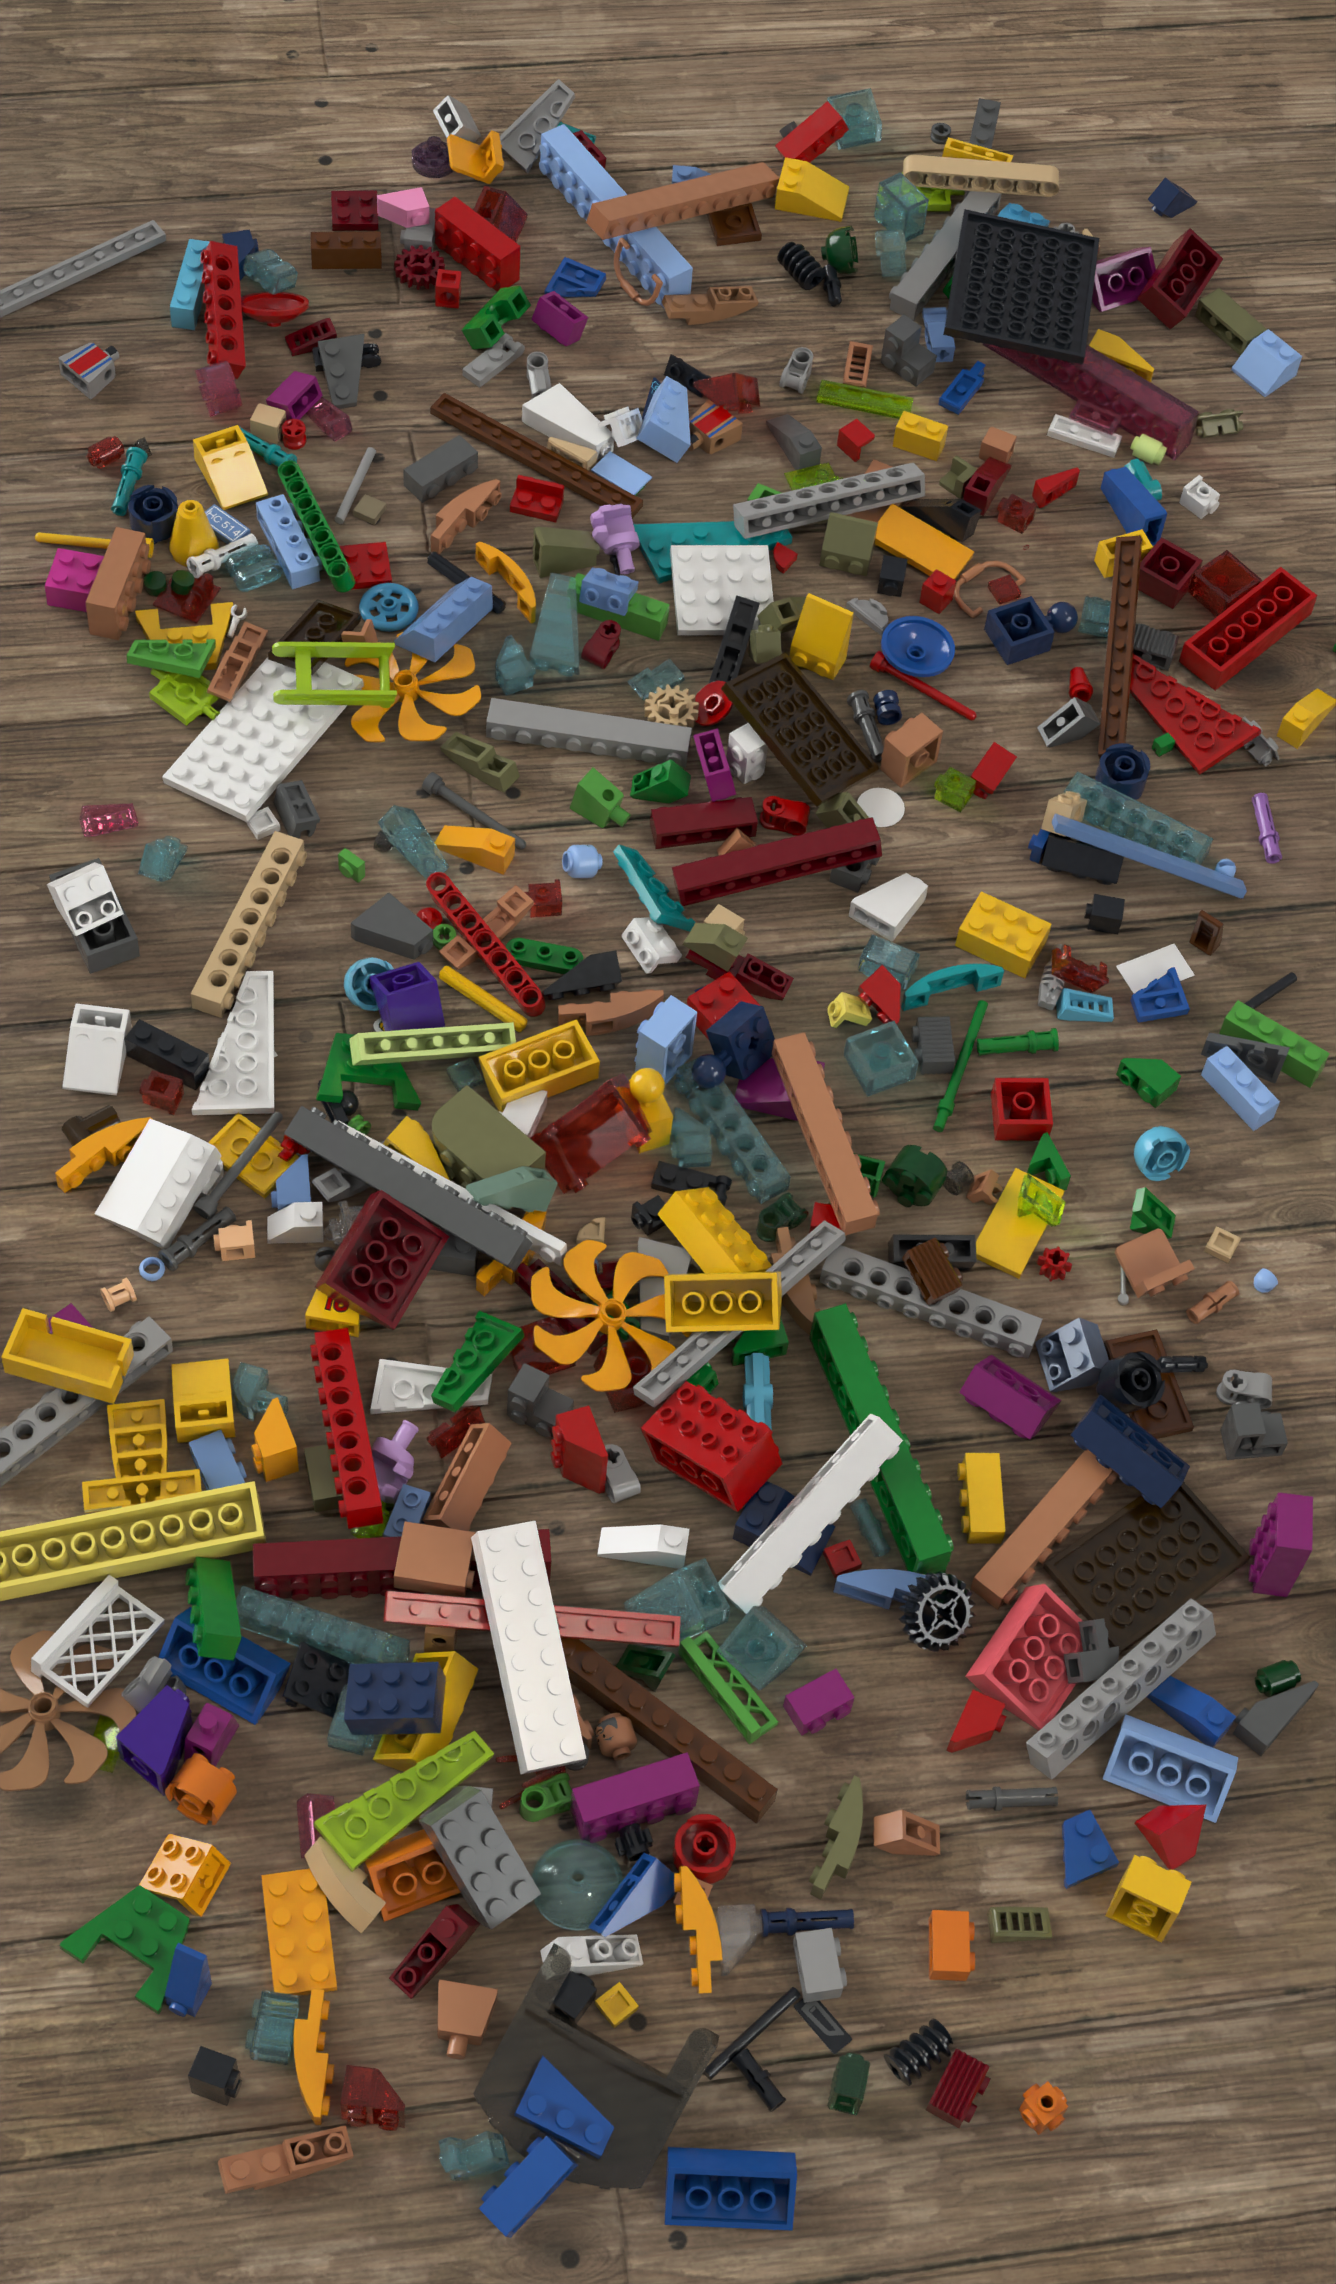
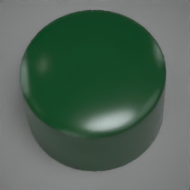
(182, 582)
(155, 583)

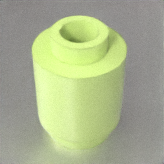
(1148, 449)

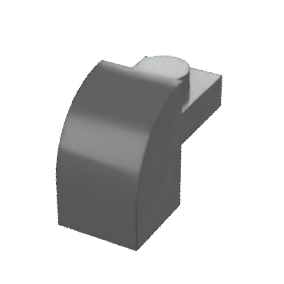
(1096, 1653)

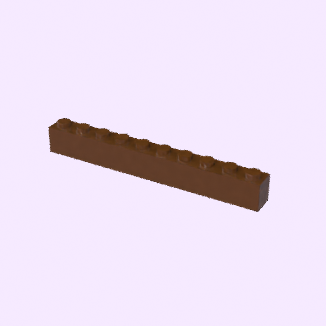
(668, 1730)

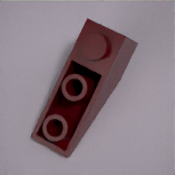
(986, 483)
(434, 1949)

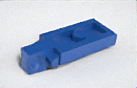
(963, 388)

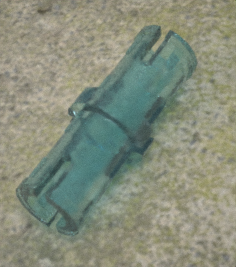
(870, 1527)

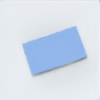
(621, 473)

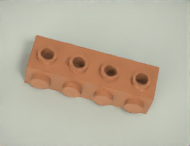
(468, 1478)

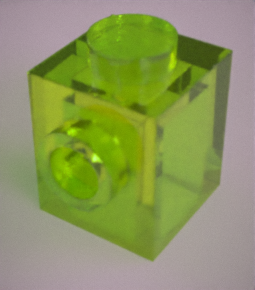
(954, 789)

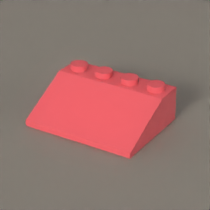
(1026, 1657)

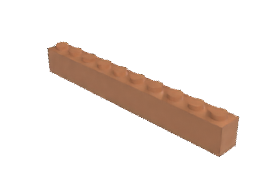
(682, 200)

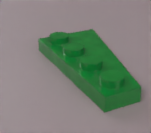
(479, 1356)

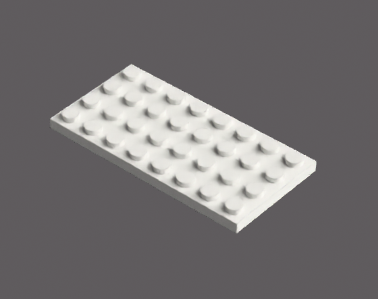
(256, 740)

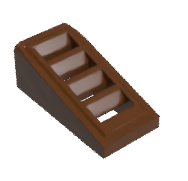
(1207, 933)

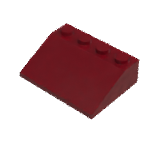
(382, 1260)

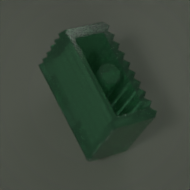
(849, 2084)

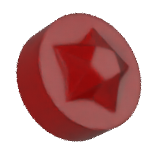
(430, 916)

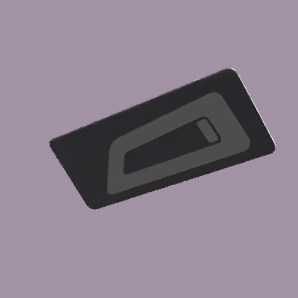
(823, 2024)

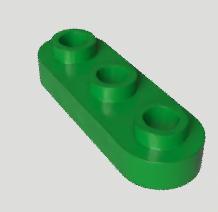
(554, 961)

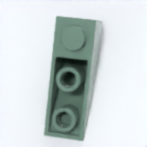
(518, 1188)

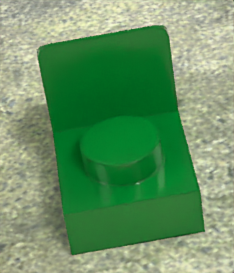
(1048, 1159)
(1151, 1214)

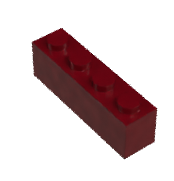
(702, 822)

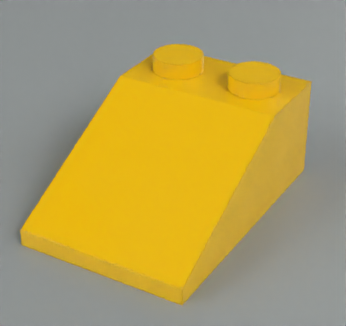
(810, 191)
(821, 637)

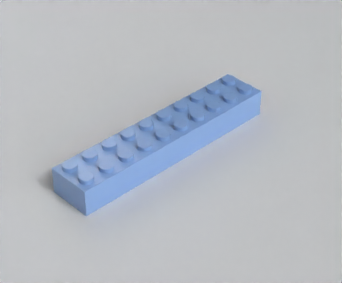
(587, 182)

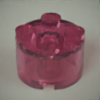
(218, 388)

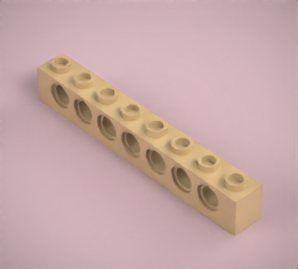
(280, 849)

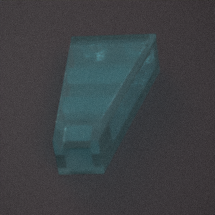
(558, 628)

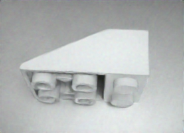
(96, 1049)

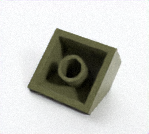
(848, 544)

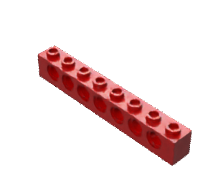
(348, 1429)

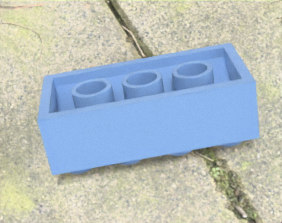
(1170, 1767)

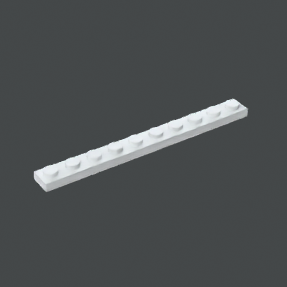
(544, 1244)

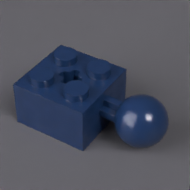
(1023, 631)
(740, 1045)

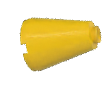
(191, 533)

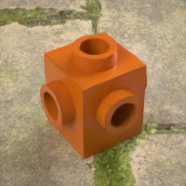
(1037, 2115)

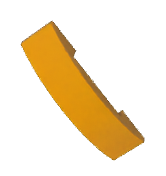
(494, 561)

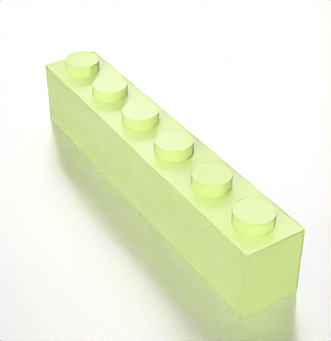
(430, 1043)

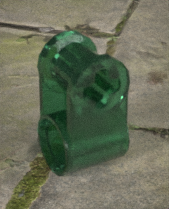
(781, 1213)

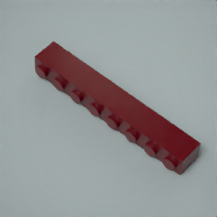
(777, 861)

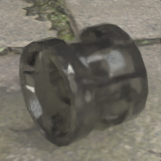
(958, 1177)

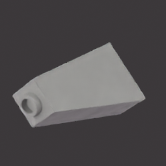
(676, 1261)

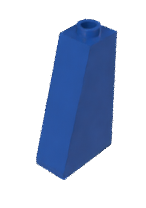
(1133, 504)

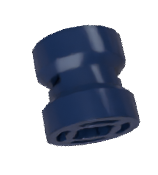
(887, 707)

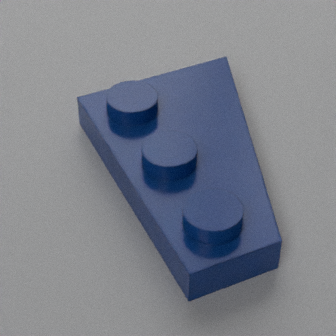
(563, 2111)

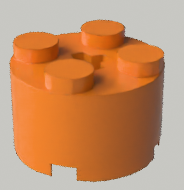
(202, 1790)

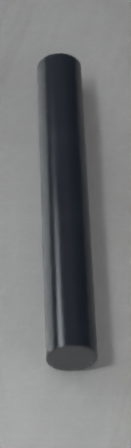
(1272, 990)

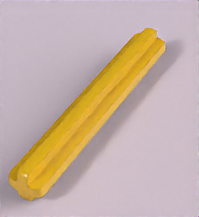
(482, 998)

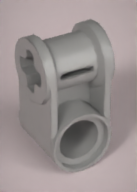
(797, 370)
(1246, 1387)
(620, 1478)

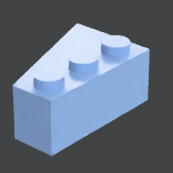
(667, 421)

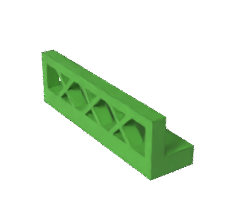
(722, 1691)

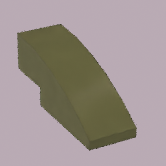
(481, 761)

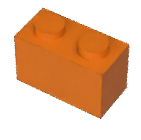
(950, 1945)

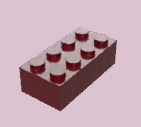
(1180, 278)

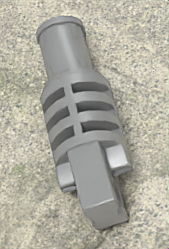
(1050, 986)

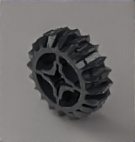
(922, 1616)

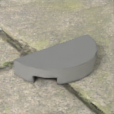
(870, 612)

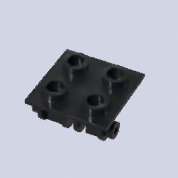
(316, 1680)

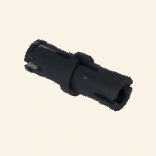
(758, 2080)

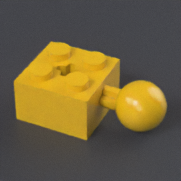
(648, 1088)

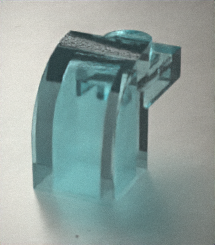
(891, 248)
(251, 1393)
(473, 2156)

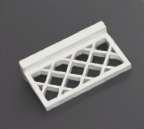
(74, 1631)

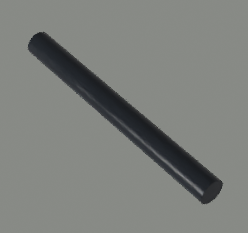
(751, 2033)

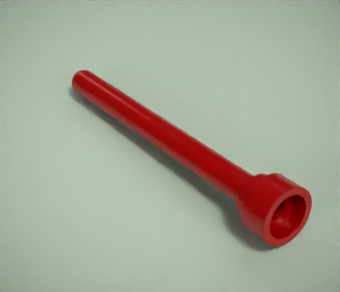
(880, 663)

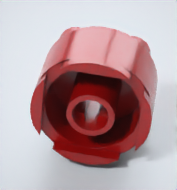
(707, 1832)

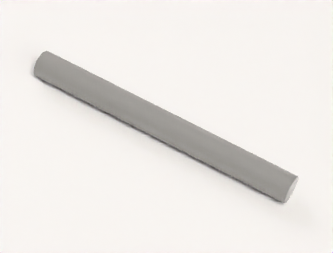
(355, 485)

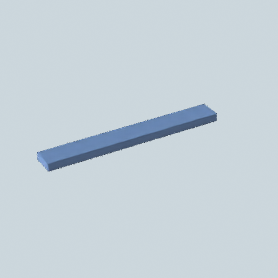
(1148, 856)

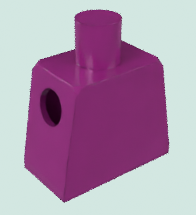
(210, 1733)

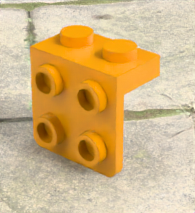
(475, 160)

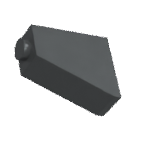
(393, 929)

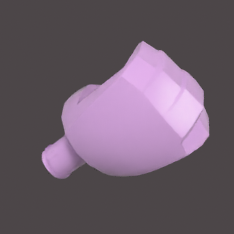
(616, 534)
(393, 1462)

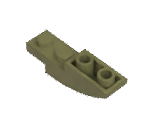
(844, 1829)

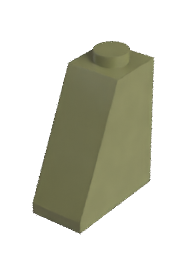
(563, 550)

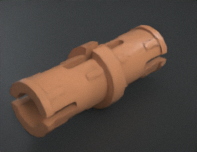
(1212, 1302)

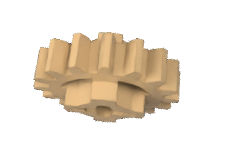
(671, 707)

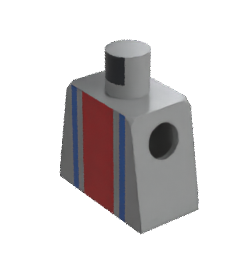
(89, 368)

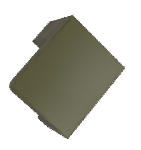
(958, 477)

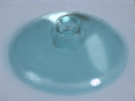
(570, 1902)

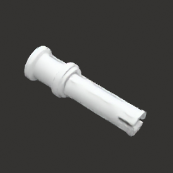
(214, 558)

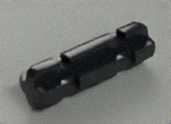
(1183, 1364)

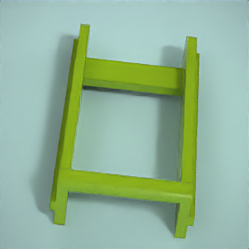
(306, 696)

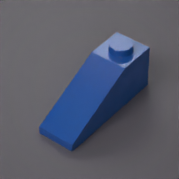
(1193, 1710)
(641, 1892)
(187, 1981)

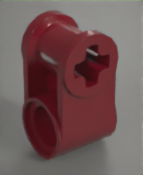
(602, 644)

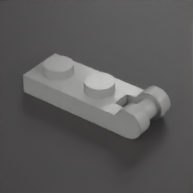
(493, 360)

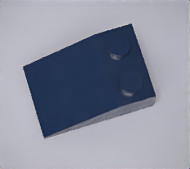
(763, 1510)

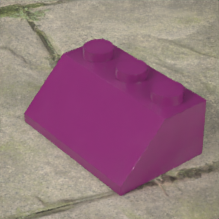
(1122, 278)
(1009, 1397)

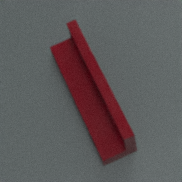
(523, 1280)

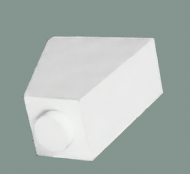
(889, 905)

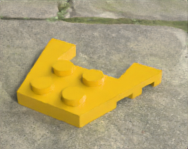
(220, 618)

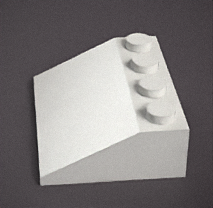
(159, 1183)

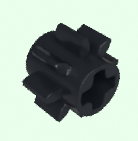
(633, 1842)

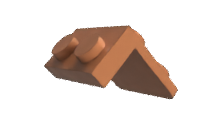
(1151, 1264)

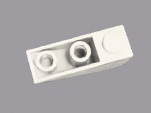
(599, 1954)

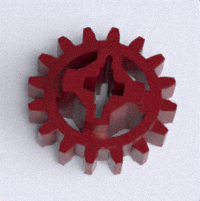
(419, 266)

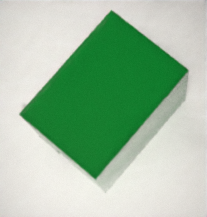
(1163, 744)

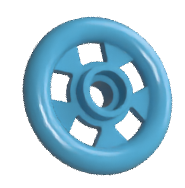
(385, 590)

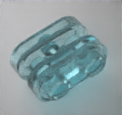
(253, 567)

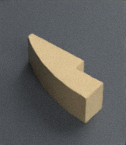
(343, 1886)

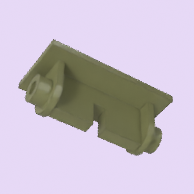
(1227, 420)

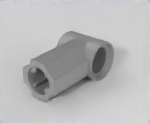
(538, 373)
(148, 1683)

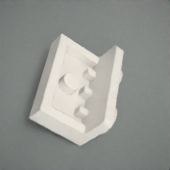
(650, 944)

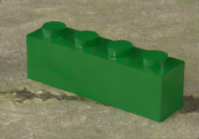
(213, 1608)

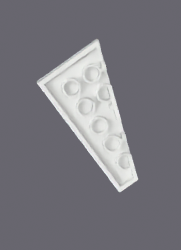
(243, 1061)

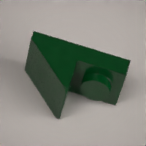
(645, 1664)

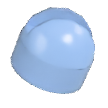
(1226, 867)
(1265, 1281)

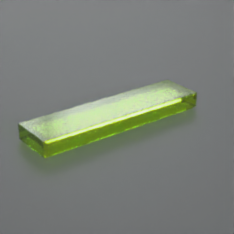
(863, 399)

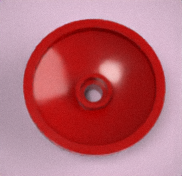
(274, 307)

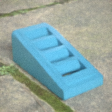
(1068, 1007)

